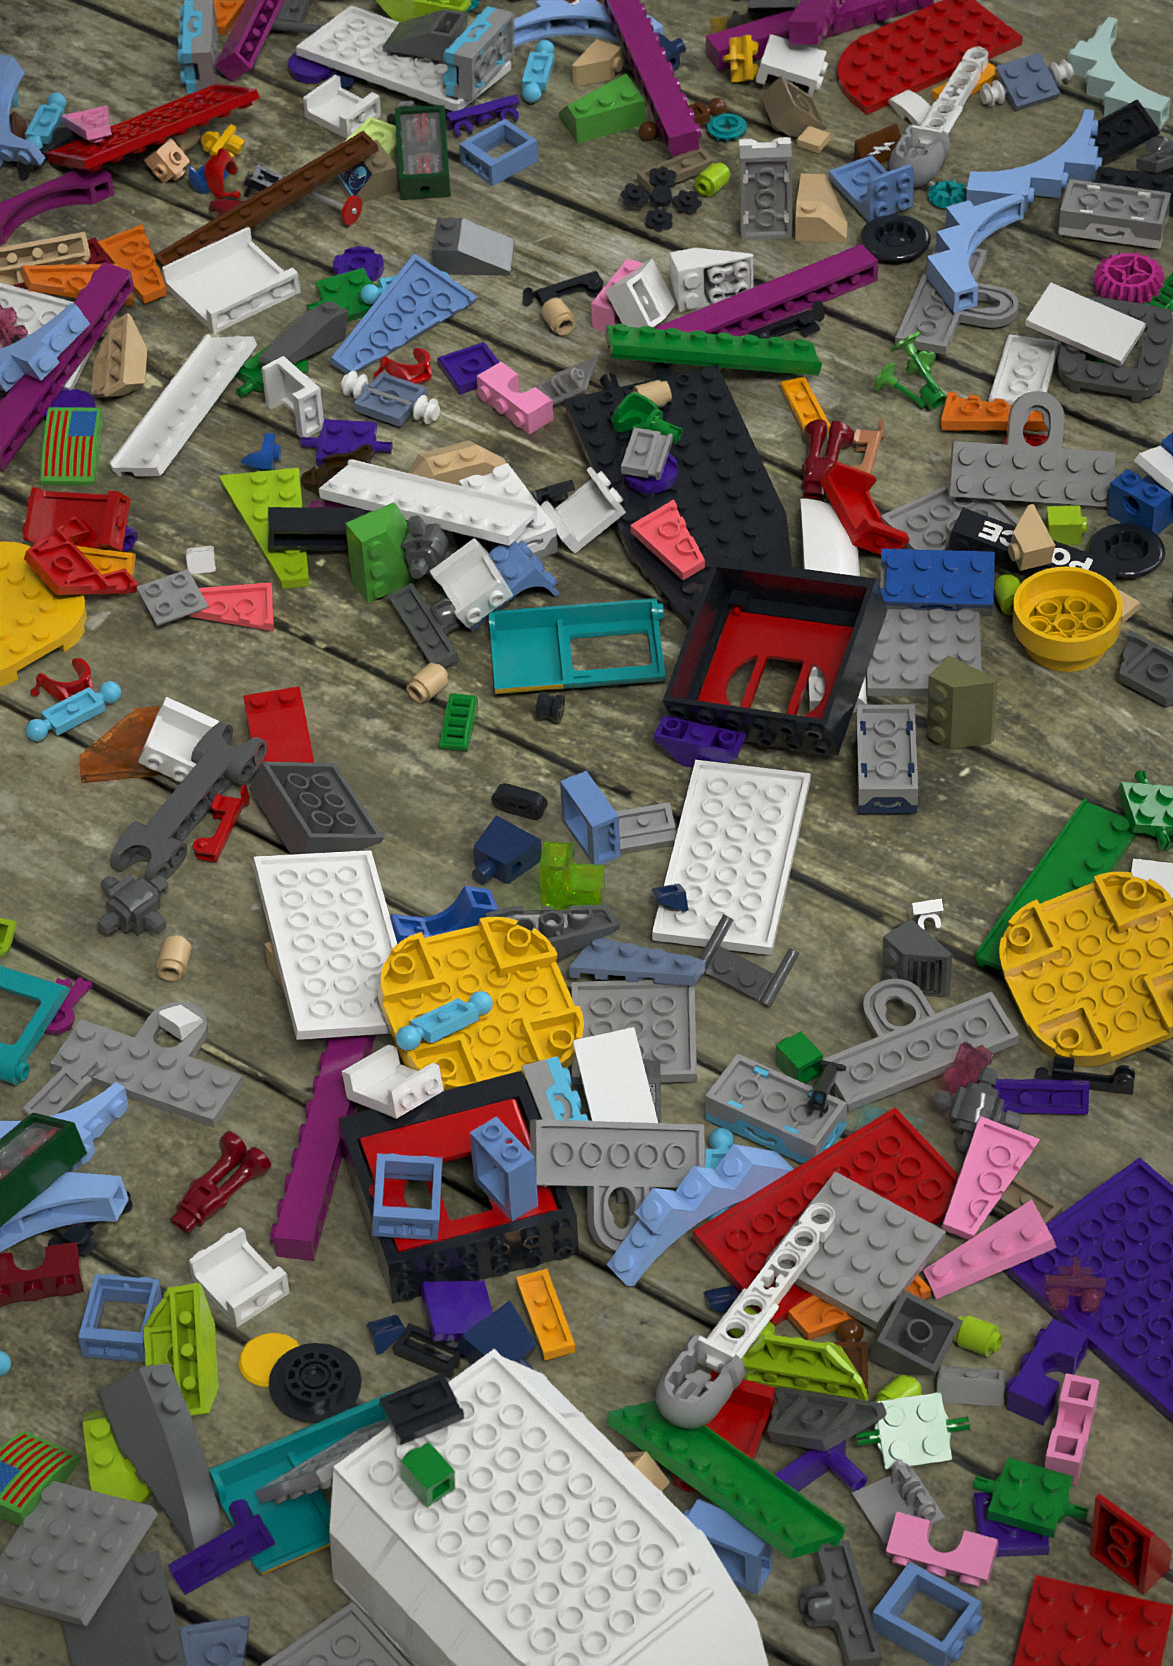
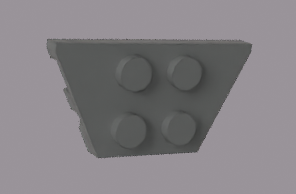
(1147, 668)
(819, 1419)

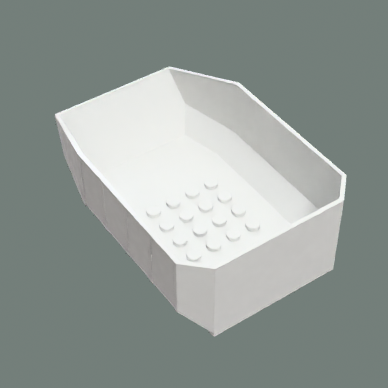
(539, 1549)

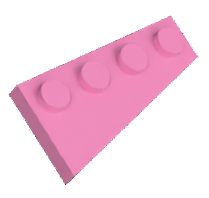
(90, 123)
(987, 1171)
(995, 1249)

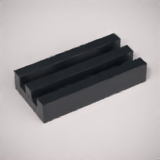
(425, 1354)

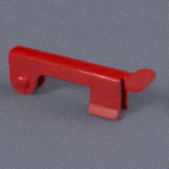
(228, 810)

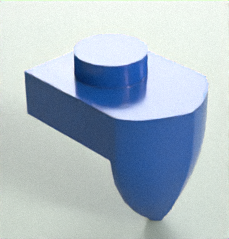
(198, 179)
(267, 457)

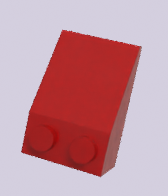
(281, 722)
(1127, 1546)

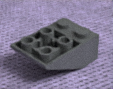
(428, 34)

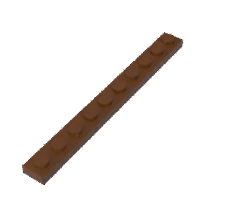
(274, 197)

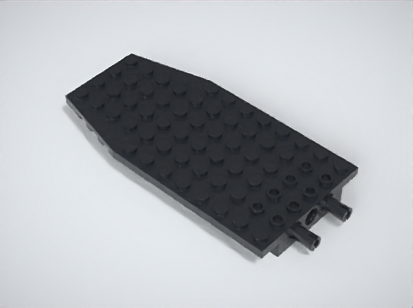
(719, 481)

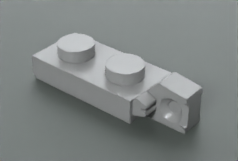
(63, 1088)

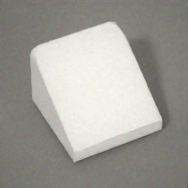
(200, 559)
(179, 1021)

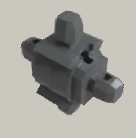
(425, 547)
(133, 905)
(975, 1102)

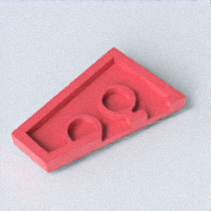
(668, 538)
(239, 605)

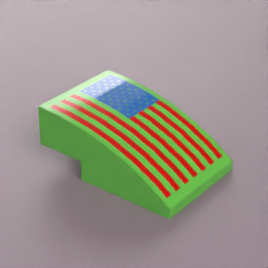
(71, 446)
(26, 1469)

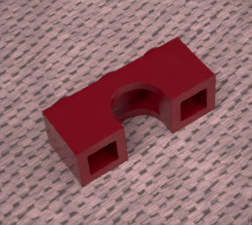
(56, 1276)

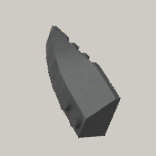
(163, 1445)

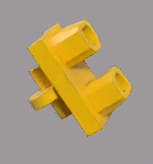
(741, 58)
(229, 141)

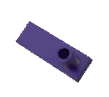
(817, 1462)
(224, 1552)

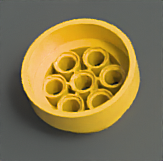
(1067, 617)

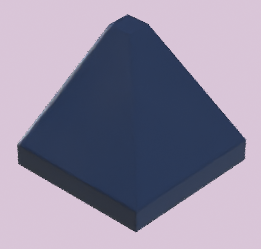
(345, 79)
(672, 896)
(721, 1298)
(385, 1332)

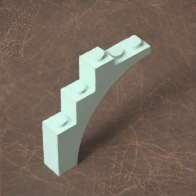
(1106, 79)

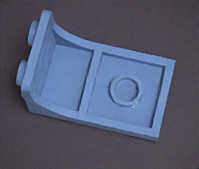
(874, 189)
(519, 571)

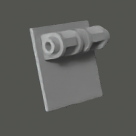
(568, 382)
(171, 597)
(893, 1494)

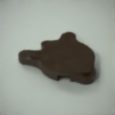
(333, 464)

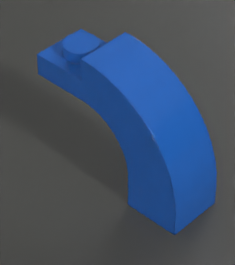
(463, 913)

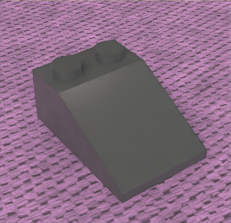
(471, 249)

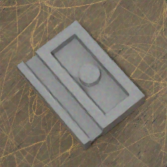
(646, 453)
(646, 828)

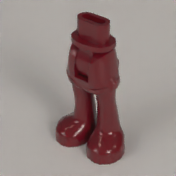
(815, 466)
(205, 1197)

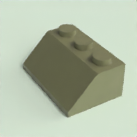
(961, 705)

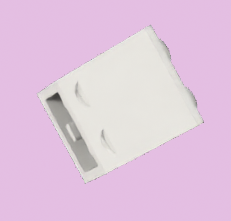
(708, 276)
(641, 297)

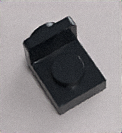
(260, 179)

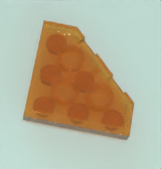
(118, 750)

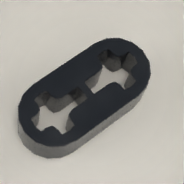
(519, 801)

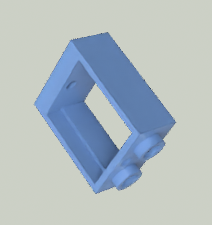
(493, 171)
(590, 818)
(504, 1169)
(420, 1222)
(117, 1343)
(740, 1550)
(890, 1626)

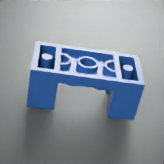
(1142, 500)

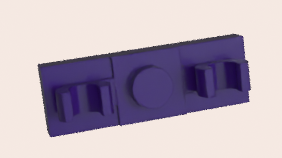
(482, 114)
(1044, 1096)

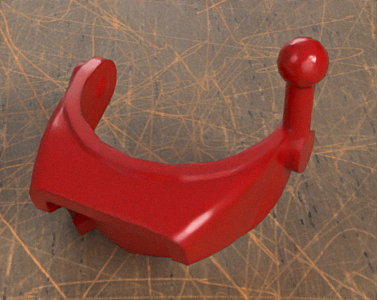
(214, 173)
(413, 373)
(64, 690)

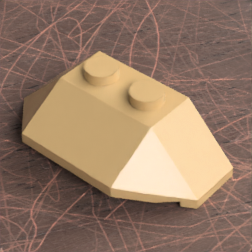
(60, 250)
(119, 360)
(455, 462)

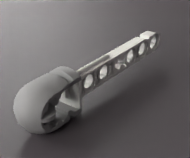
(928, 146)
(681, 1400)

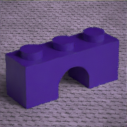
(1056, 1350)

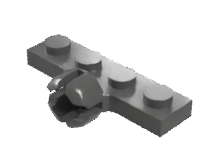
(1160, 158)
(427, 624)
(842, 1605)

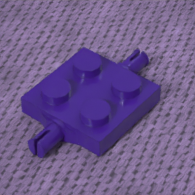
(344, 437)

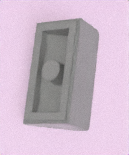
(971, 1385)

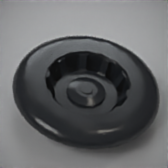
(895, 237)
(1131, 546)
(315, 1373)

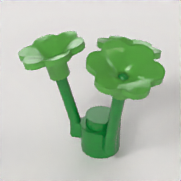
(919, 364)

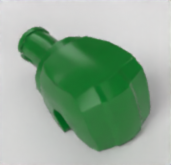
(642, 413)

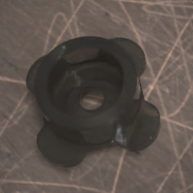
(736, 20)

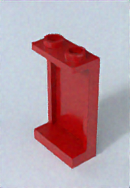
(854, 506)
(102, 513)
(741, 1420)

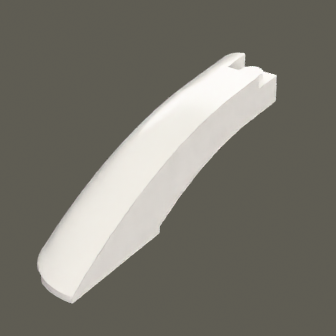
(829, 550)

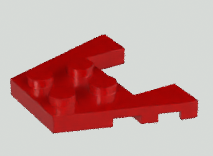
(67, 568)

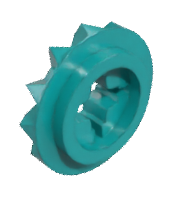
(735, 123)
(939, 197)

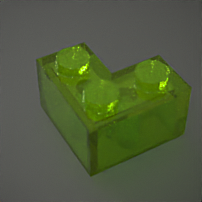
(566, 882)

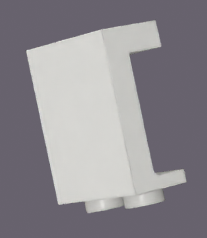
(793, 62)
(338, 108)
(292, 388)
(586, 511)
(472, 582)
(174, 738)
(389, 1086)
(238, 1277)

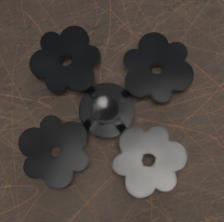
(660, 197)

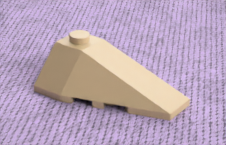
(818, 211)

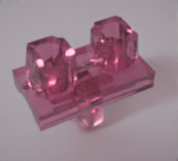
(7, 329)
(967, 1066)
(1076, 1282)

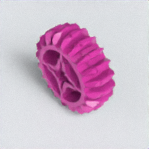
(1128, 278)

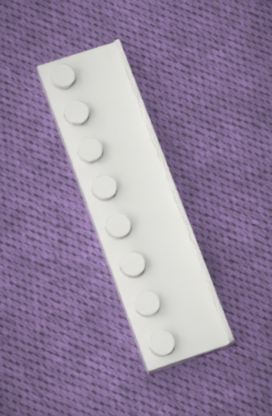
(182, 405)
(435, 501)

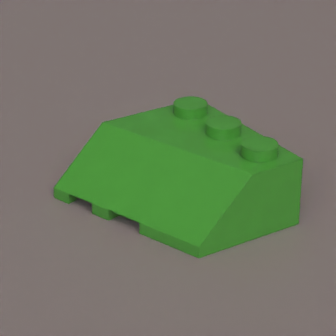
(605, 110)
(377, 554)

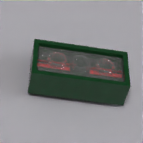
(422, 152)
(34, 1158)

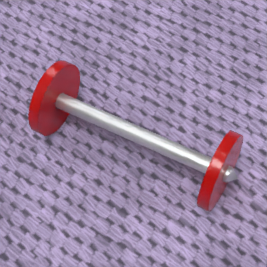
(350, 209)

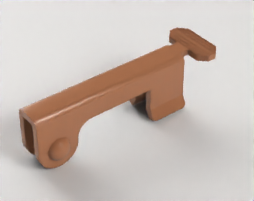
(869, 442)

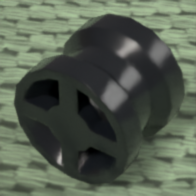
(550, 707)

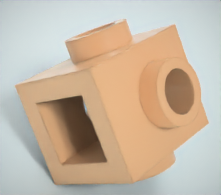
(167, 161)

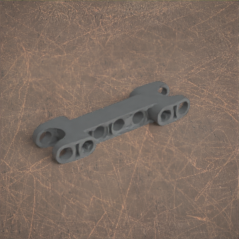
(163, 836)

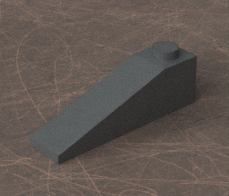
(308, 334)
(564, 929)

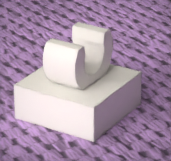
(926, 911)

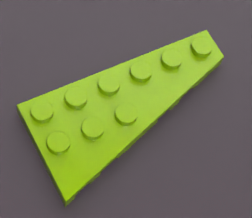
(252, 496)

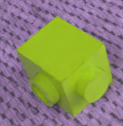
(1066, 524)

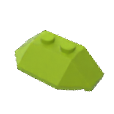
(408, 9)
(184, 1336)
(803, 1366)
(106, 1466)

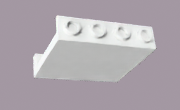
(229, 281)

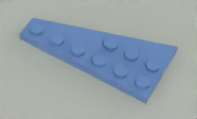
(406, 309)

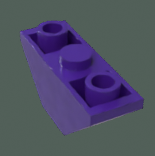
(696, 741)

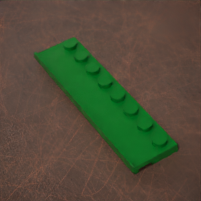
(712, 349)
(1085, 848)
(730, 1480)

